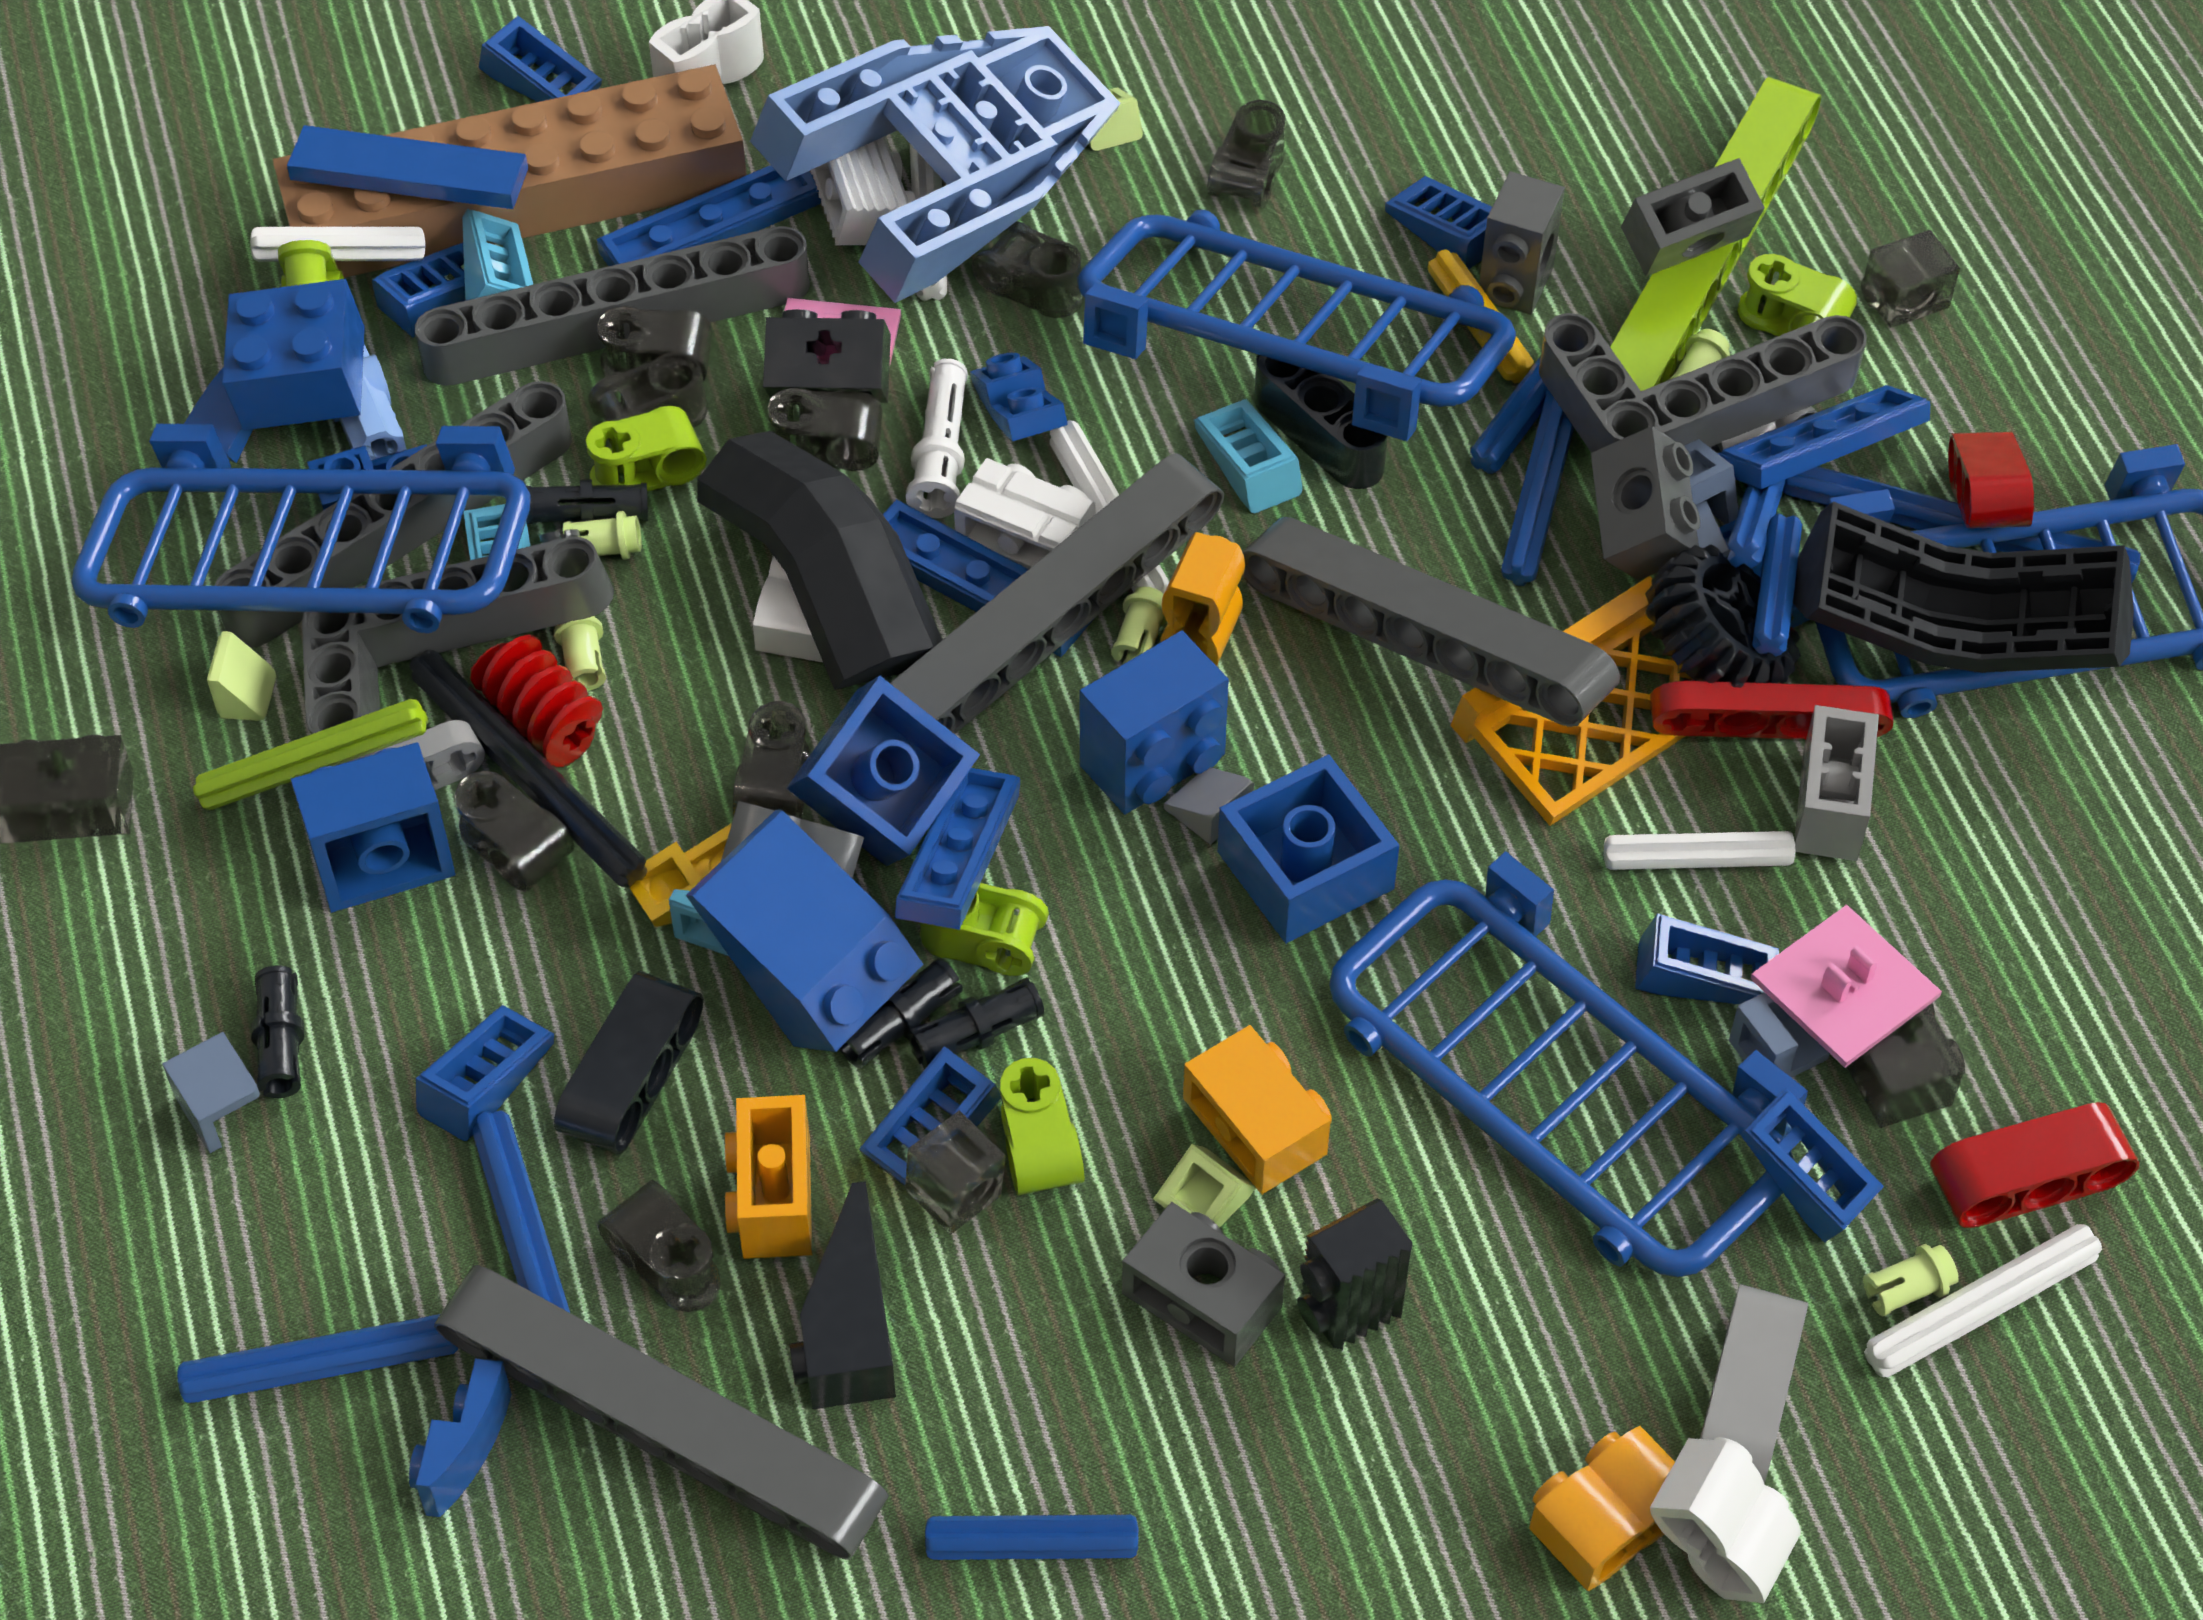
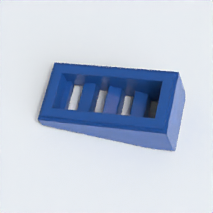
(521, 38)
(1435, 229)
(405, 290)
(1679, 978)
(928, 1088)
(455, 1102)
(1840, 1166)

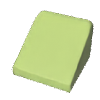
(1122, 126)
(240, 680)
(1205, 1186)

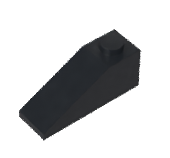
(844, 1317)

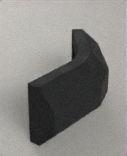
(834, 550)
(1964, 603)

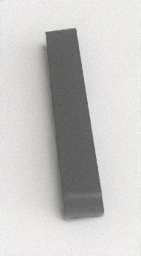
(562, 314)
(535, 432)
(1061, 593)
(1430, 621)
(663, 1412)

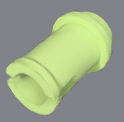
(1703, 349)
(611, 535)
(1140, 623)
(582, 650)
(1912, 1279)

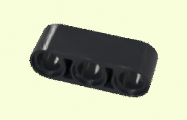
(1318, 419)
(628, 1062)

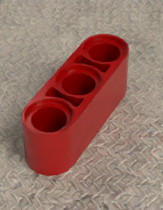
(1990, 480)
(2034, 1165)

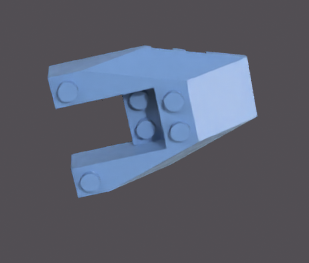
(984, 113)

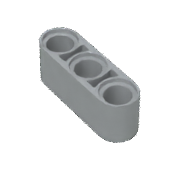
(1755, 1372)

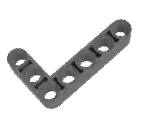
(1704, 403)
(343, 650)

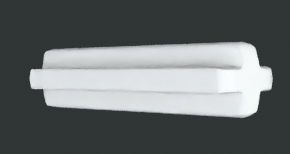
(345, 242)
(1699, 850)

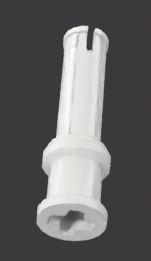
(938, 456)

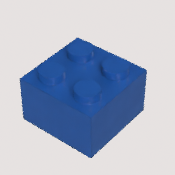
(294, 354)
(1153, 722)
(883, 771)
(374, 826)
(1307, 848)

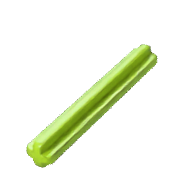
(304, 755)

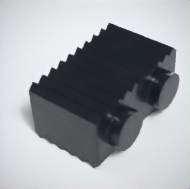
(1355, 1274)

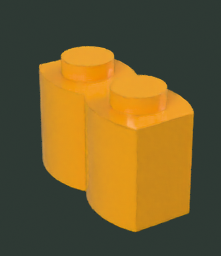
(1205, 593)
(1603, 1510)

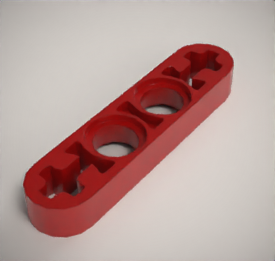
(1758, 708)

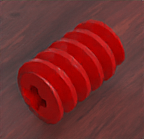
(538, 698)

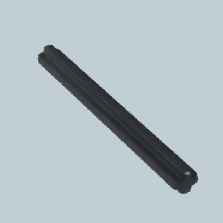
(529, 769)

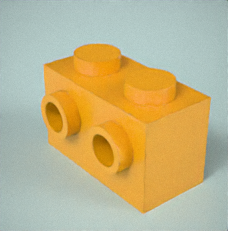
(1257, 1108)
(772, 1177)

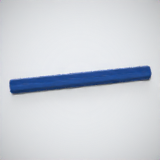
(1921, 510)

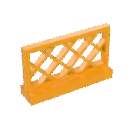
(1611, 629)

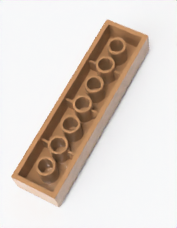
(585, 156)

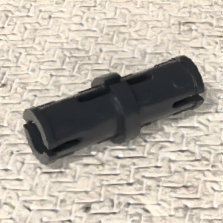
(626, 498)
(903, 1012)
(977, 1021)
(277, 1032)

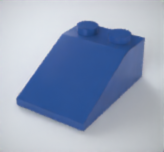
(803, 934)

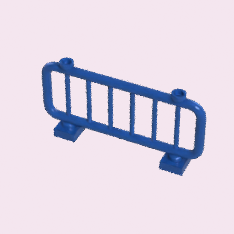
(1383, 397)
(196, 462)
(2136, 490)
(1514, 913)

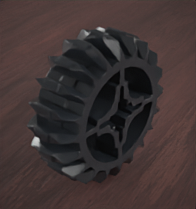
(1708, 619)

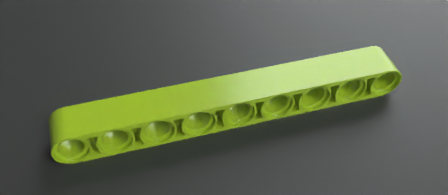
(1682, 295)

